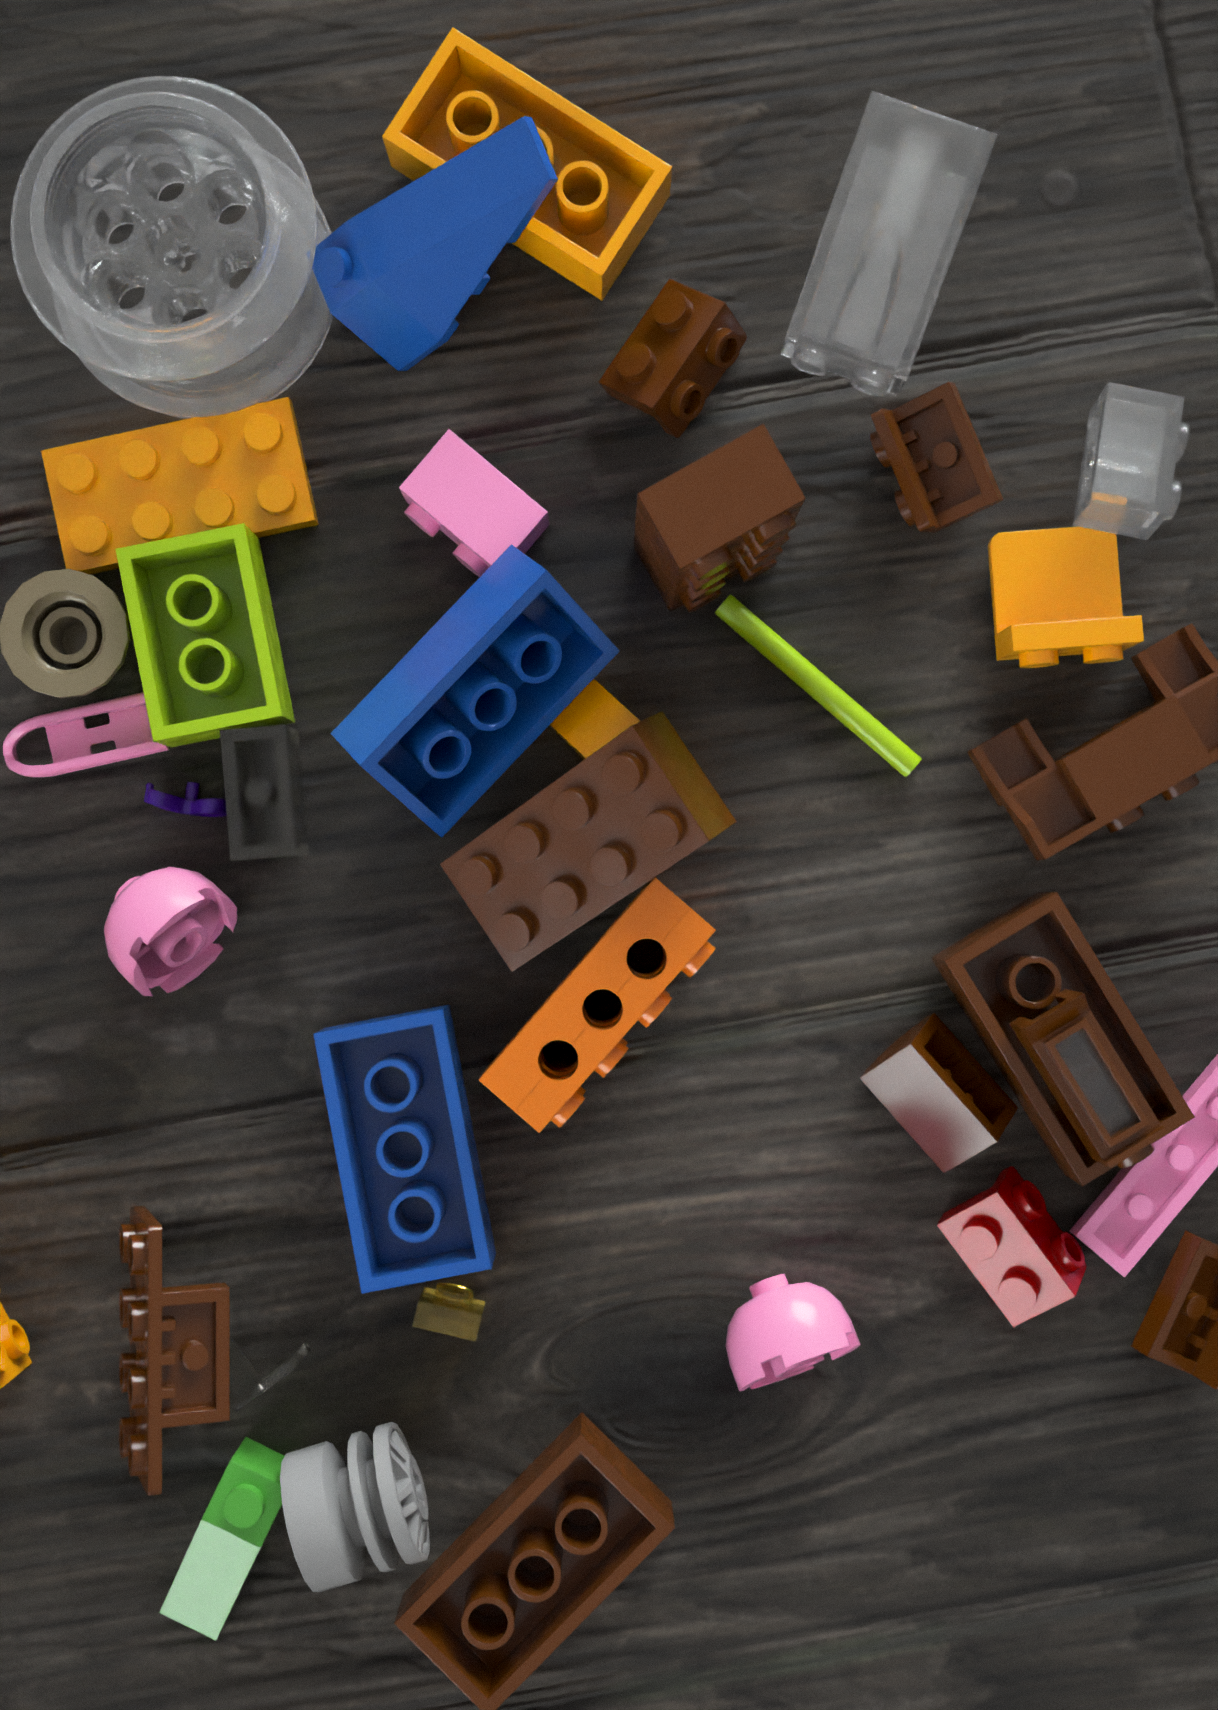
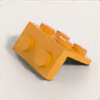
(1058, 597)

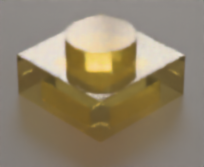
(450, 1311)

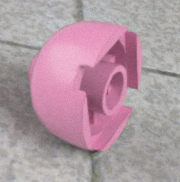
(166, 928)
(786, 1332)

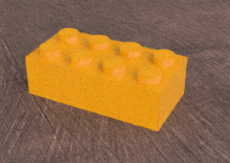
(605, 181)

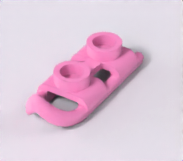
(72, 741)

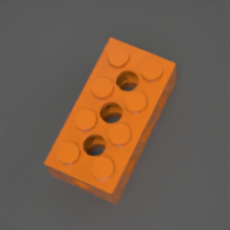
(551, 1093)

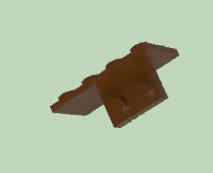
(176, 1352)

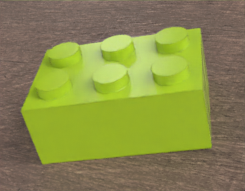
(204, 635)

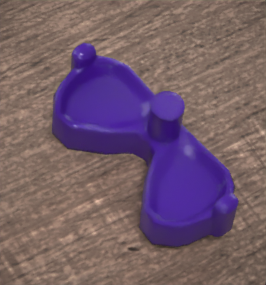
(190, 805)

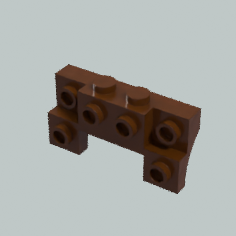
(1120, 767)

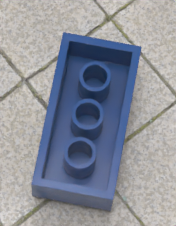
(476, 690)
(405, 1148)

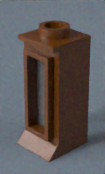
(1090, 1082)

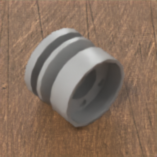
(342, 1509)

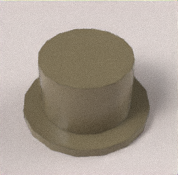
(64, 633)

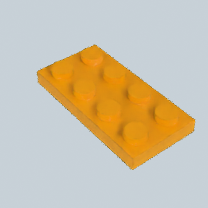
(179, 482)

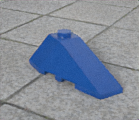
(422, 251)

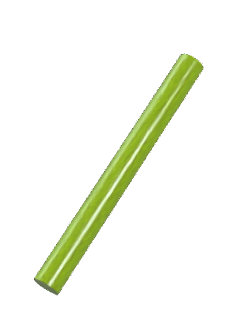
(818, 685)

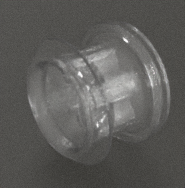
(106, 170)

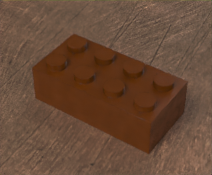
(717, 520)
(588, 840)
(1014, 972)
(535, 1564)

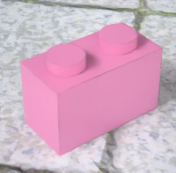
(471, 504)

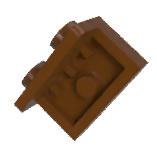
(675, 356)
(934, 459)
(1184, 1312)

